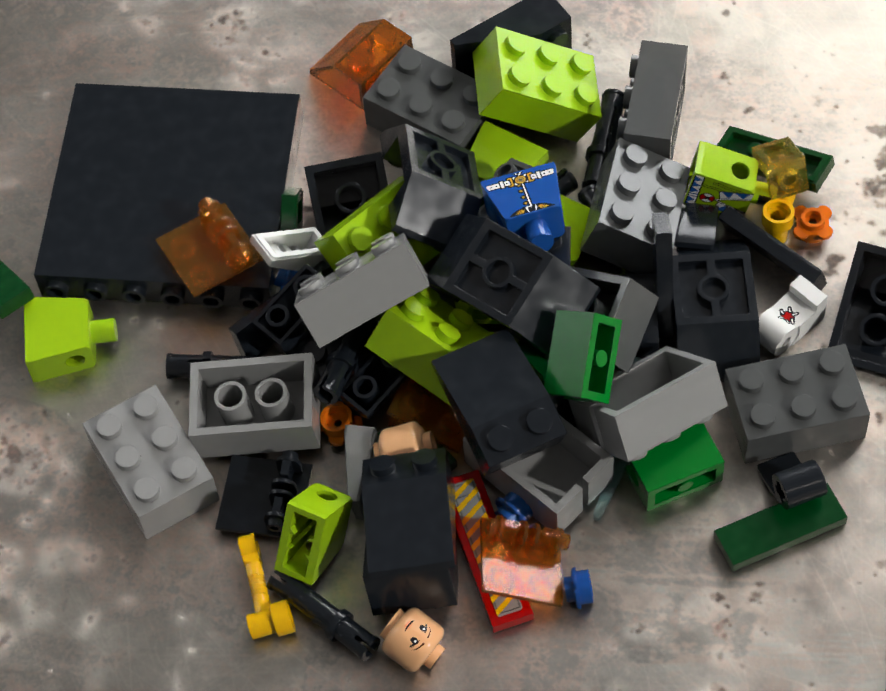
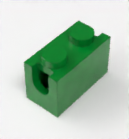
(582, 356)
(677, 468)

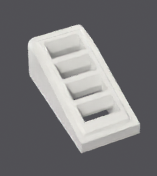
(289, 248)

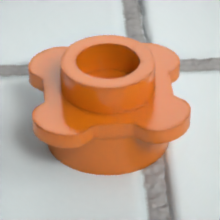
(812, 232)
(337, 413)

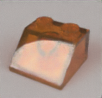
(360, 59)

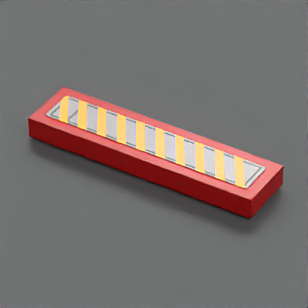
(470, 505)

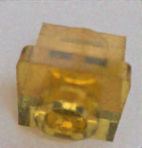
(783, 167)

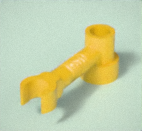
(778, 217)
(268, 616)

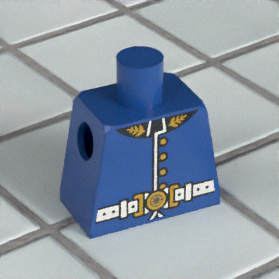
(527, 204)

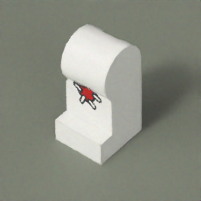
(792, 316)

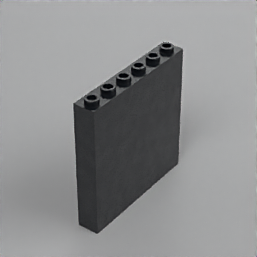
(139, 168)

